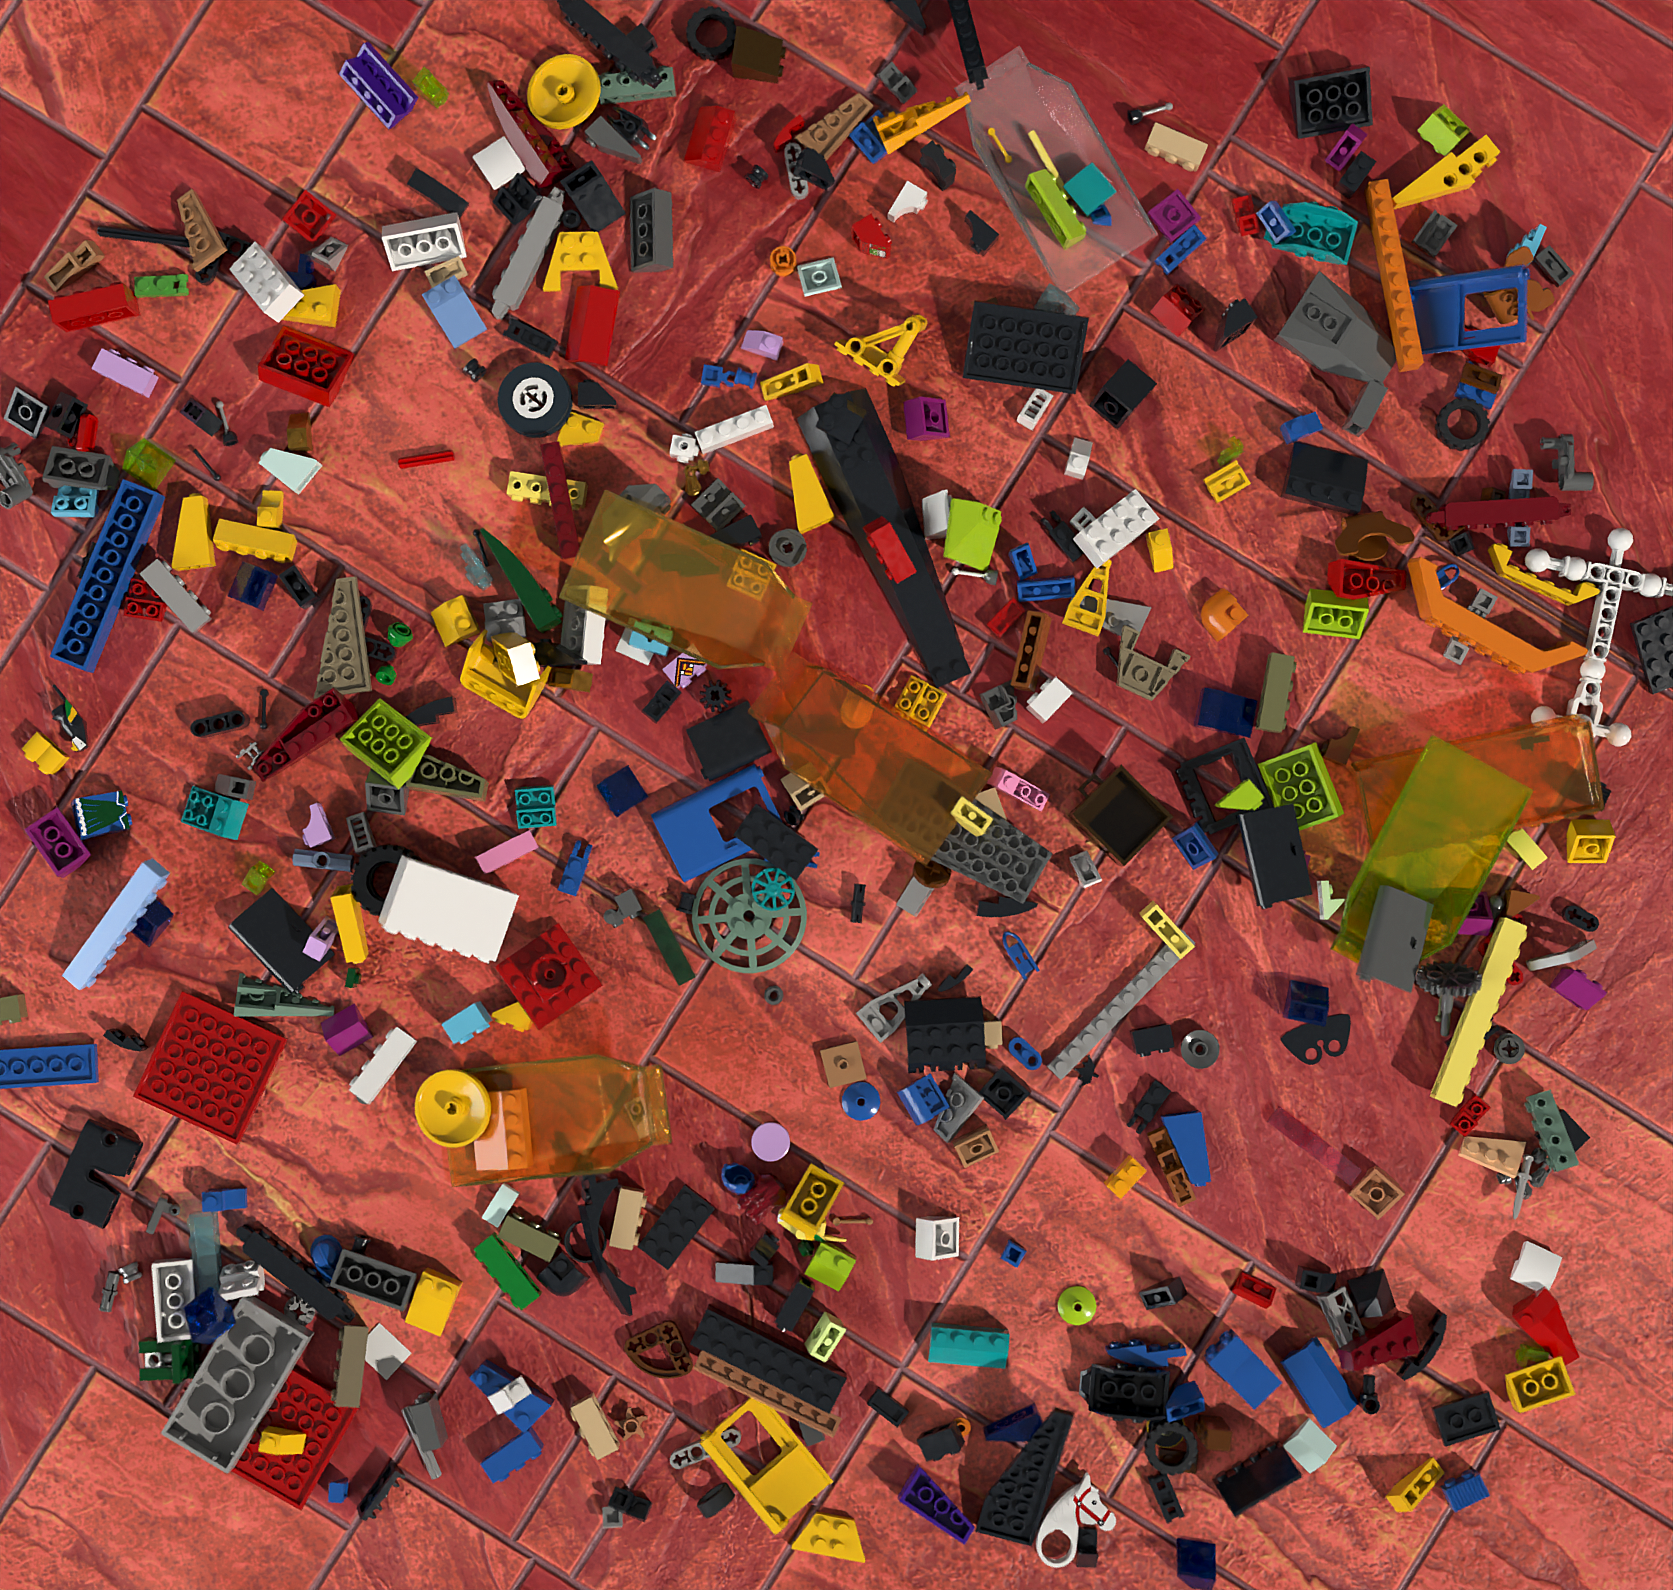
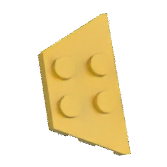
(831, 1537)

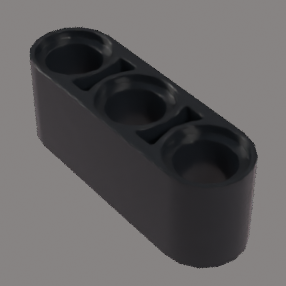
(211, 724)

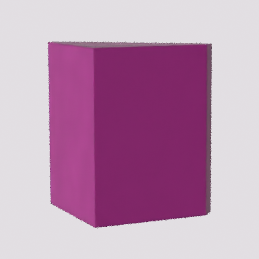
(346, 1030)

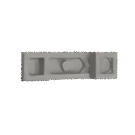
(1481, 606)

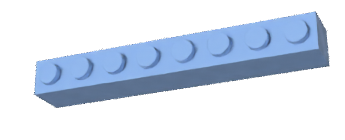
(116, 924)

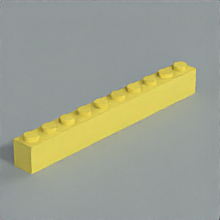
(1478, 1012)

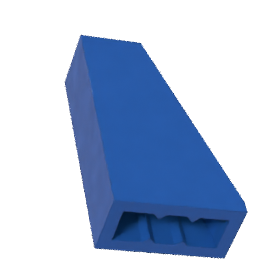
(1188, 1138)

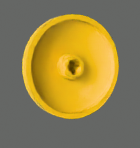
(563, 91)
(452, 1108)

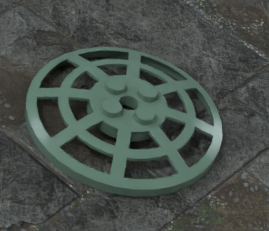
(742, 928)

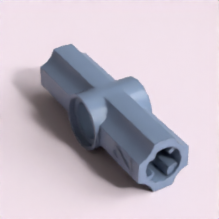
(311, 859)

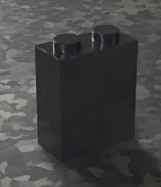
(794, 1303)

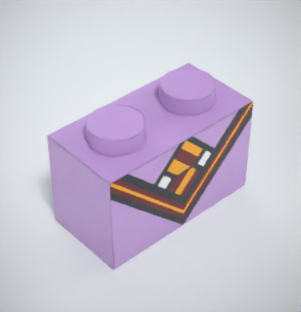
(683, 669)

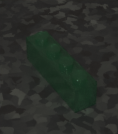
(670, 947)

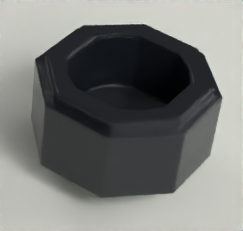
(571, 219)

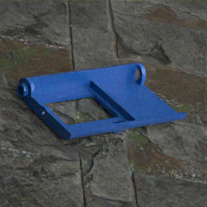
(691, 832)

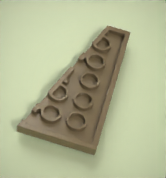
(344, 649)

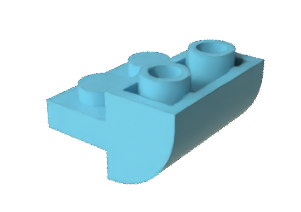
(75, 502)

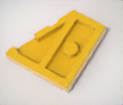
(580, 430)

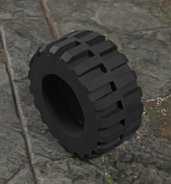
(365, 872)

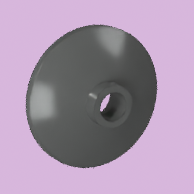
(1209, 1051)

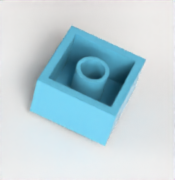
(467, 1022)

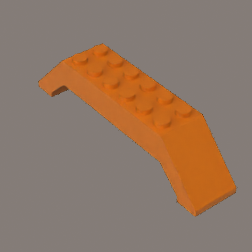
(1477, 631)

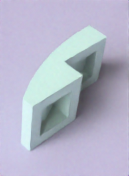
(500, 1205)

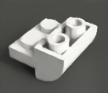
(241, 1280)

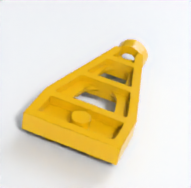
(1083, 619)

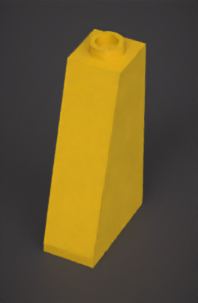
(809, 499)
(194, 535)
(350, 924)

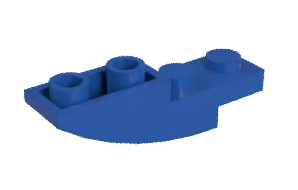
(1137, 1353)

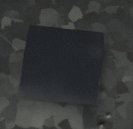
(517, 199)

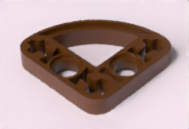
(661, 1337)

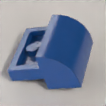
(923, 1099)

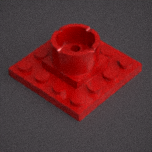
(543, 996)

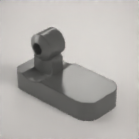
(161, 1206)

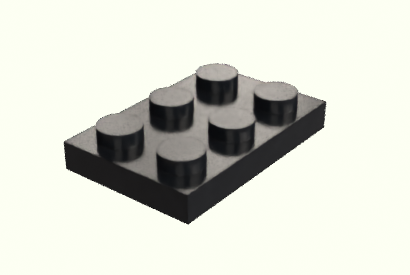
(1466, 1418)

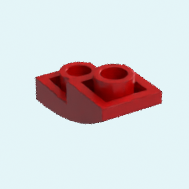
(1469, 1114)

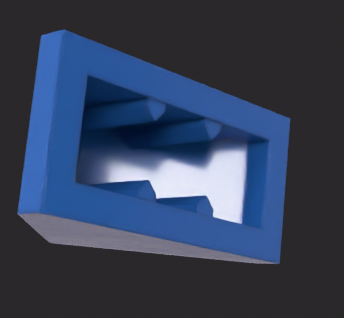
(1023, 561)

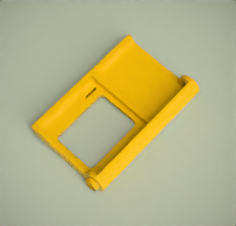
(781, 1485)

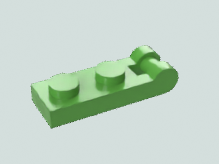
(161, 286)

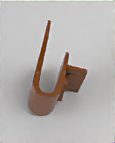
(1505, 302)
(1365, 536)

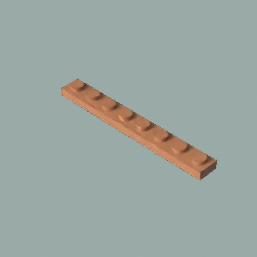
(767, 1393)

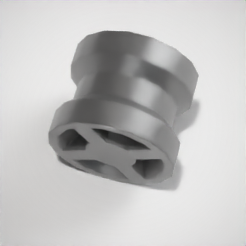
(130, 1272)

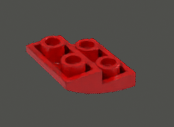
(144, 602)

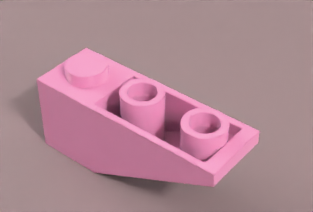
(1018, 788)

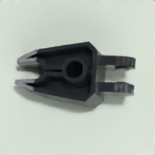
(633, 129)

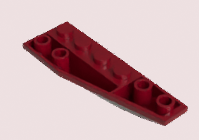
(529, 138)
(307, 732)

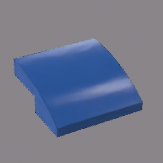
(869, 139)

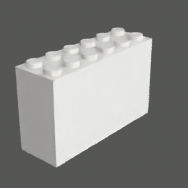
(447, 909)

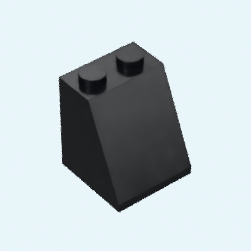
(1122, 394)

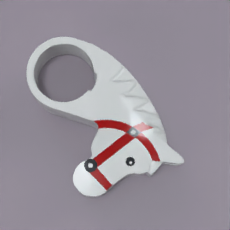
(1067, 1511)

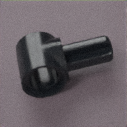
(1369, 1393)

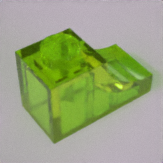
(430, 88)

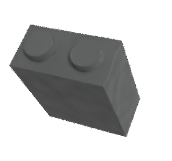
(1365, 408)
(428, 1421)

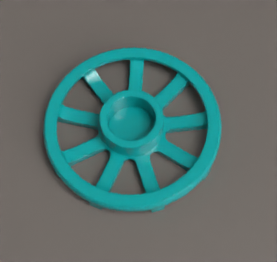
(773, 889)

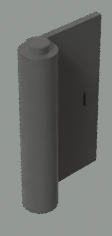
(1394, 938)

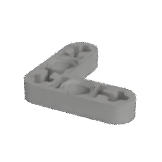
(1572, 954)

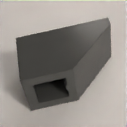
(235, 787)

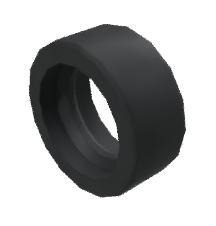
(715, 1500)

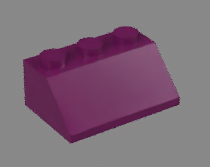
(58, 843)

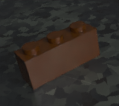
(1213, 1432)

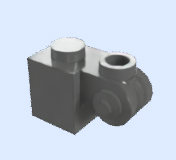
(628, 907)

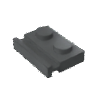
(1434, 233)

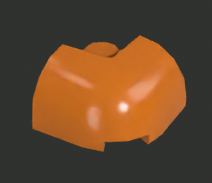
(1222, 614)

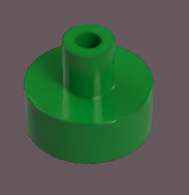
(386, 675)

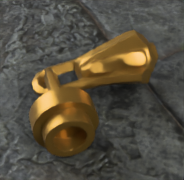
(692, 485)

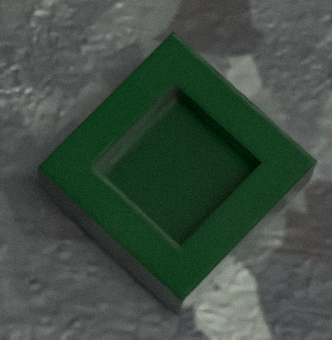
(353, 977)

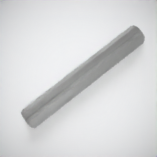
(428, 1457)

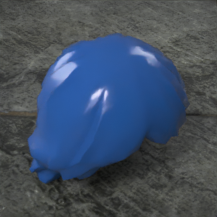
(737, 1178)

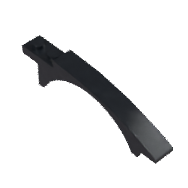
(595, 1195)

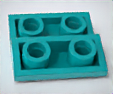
(1089, 189)
(536, 806)

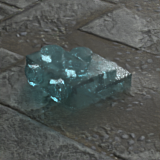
(476, 571)

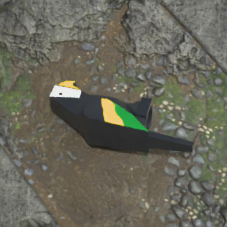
(72, 723)

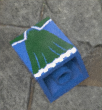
(101, 814)

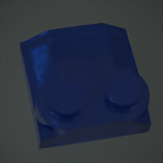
(622, 791)

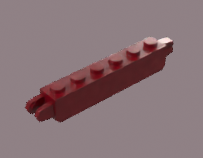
(1499, 512)

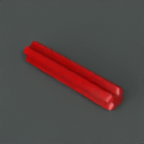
(426, 459)

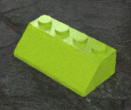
(1055, 208)

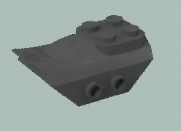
(648, 496)

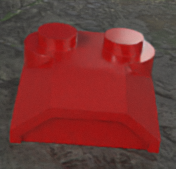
(309, 217)

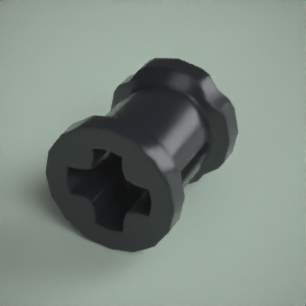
(686, 902)
(360, 1243)

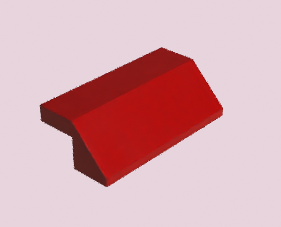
(592, 325)

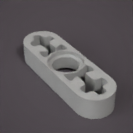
(788, 157)

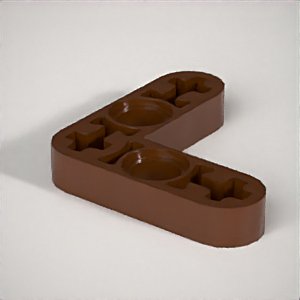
(1434, 532)

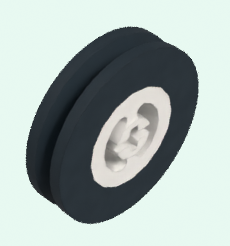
(547, 382)

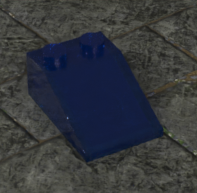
(1225, 712)
(1016, 1426)

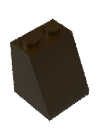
(757, 56)

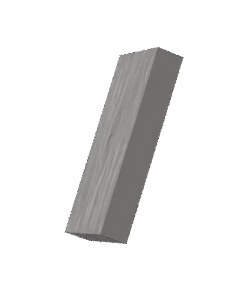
(237, 1383)

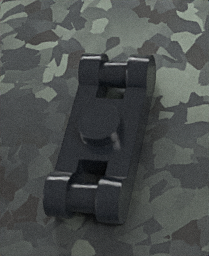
(1165, 1497)

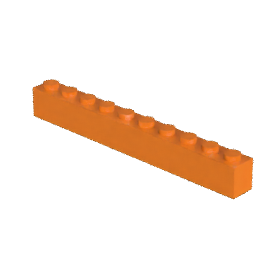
(1393, 275)

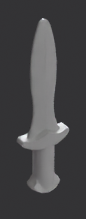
(1523, 1178)

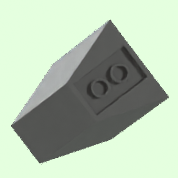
(1337, 334)

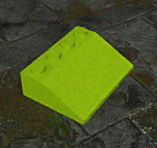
(387, 743)
(1303, 781)

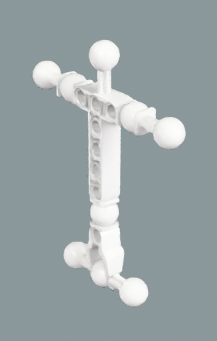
(1593, 667)

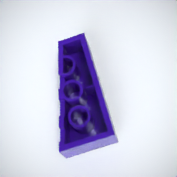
(930, 1502)

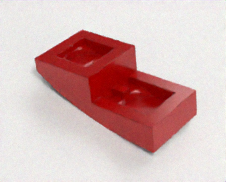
(784, 136)
(1245, 216)

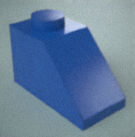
(1184, 1402)

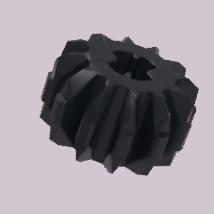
(722, 695)

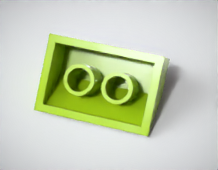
(1334, 615)

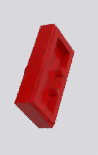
(1006, 617)

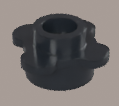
(793, 816)

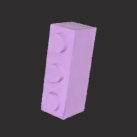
(125, 372)

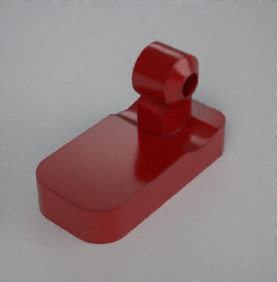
(86, 434)

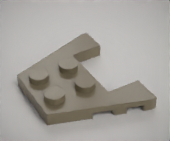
(1142, 674)

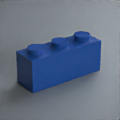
(512, 1455)

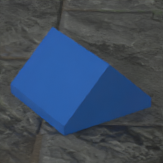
(1195, 846)

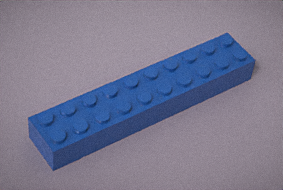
(107, 576)

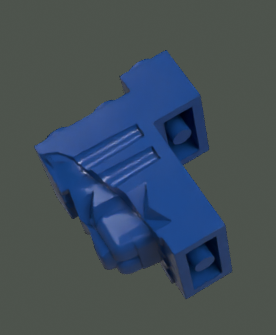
(1242, 1368)

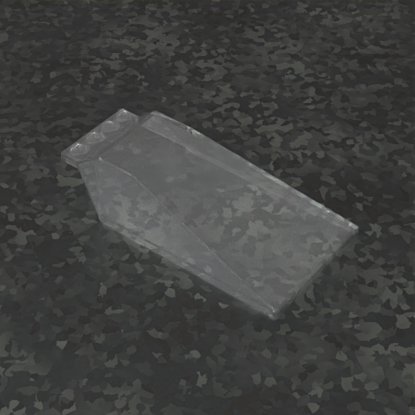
(1026, 99)

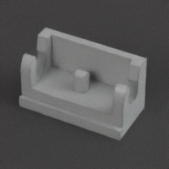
(914, 897)

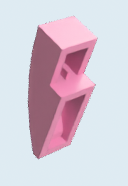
(507, 852)

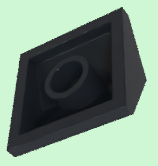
(27, 412)

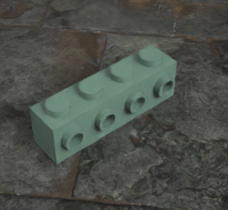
(620, 88)
(1551, 1130)

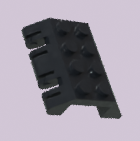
(945, 1033)

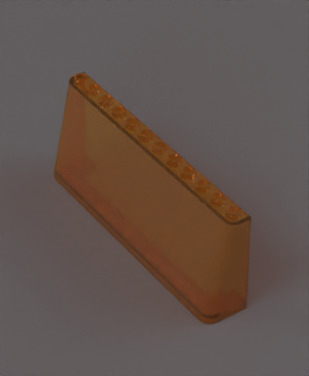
(1546, 756)

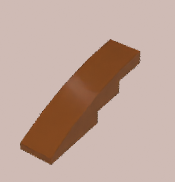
(1171, 1166)

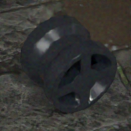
(756, 176)
(474, 370)

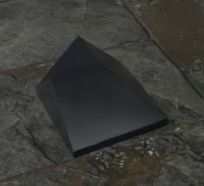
(1371, 1294)

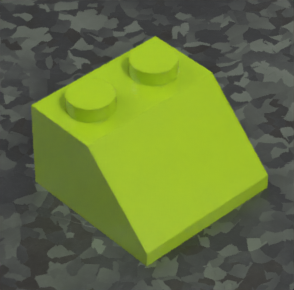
(1443, 130)
(1242, 797)
(830, 1265)

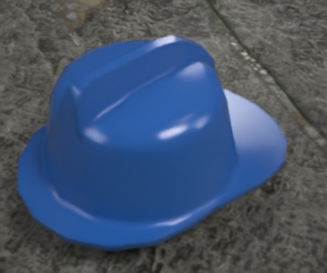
(326, 1254)

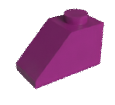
(1346, 147)

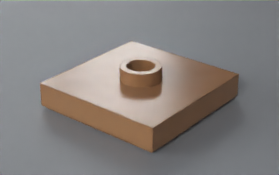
(843, 1064)

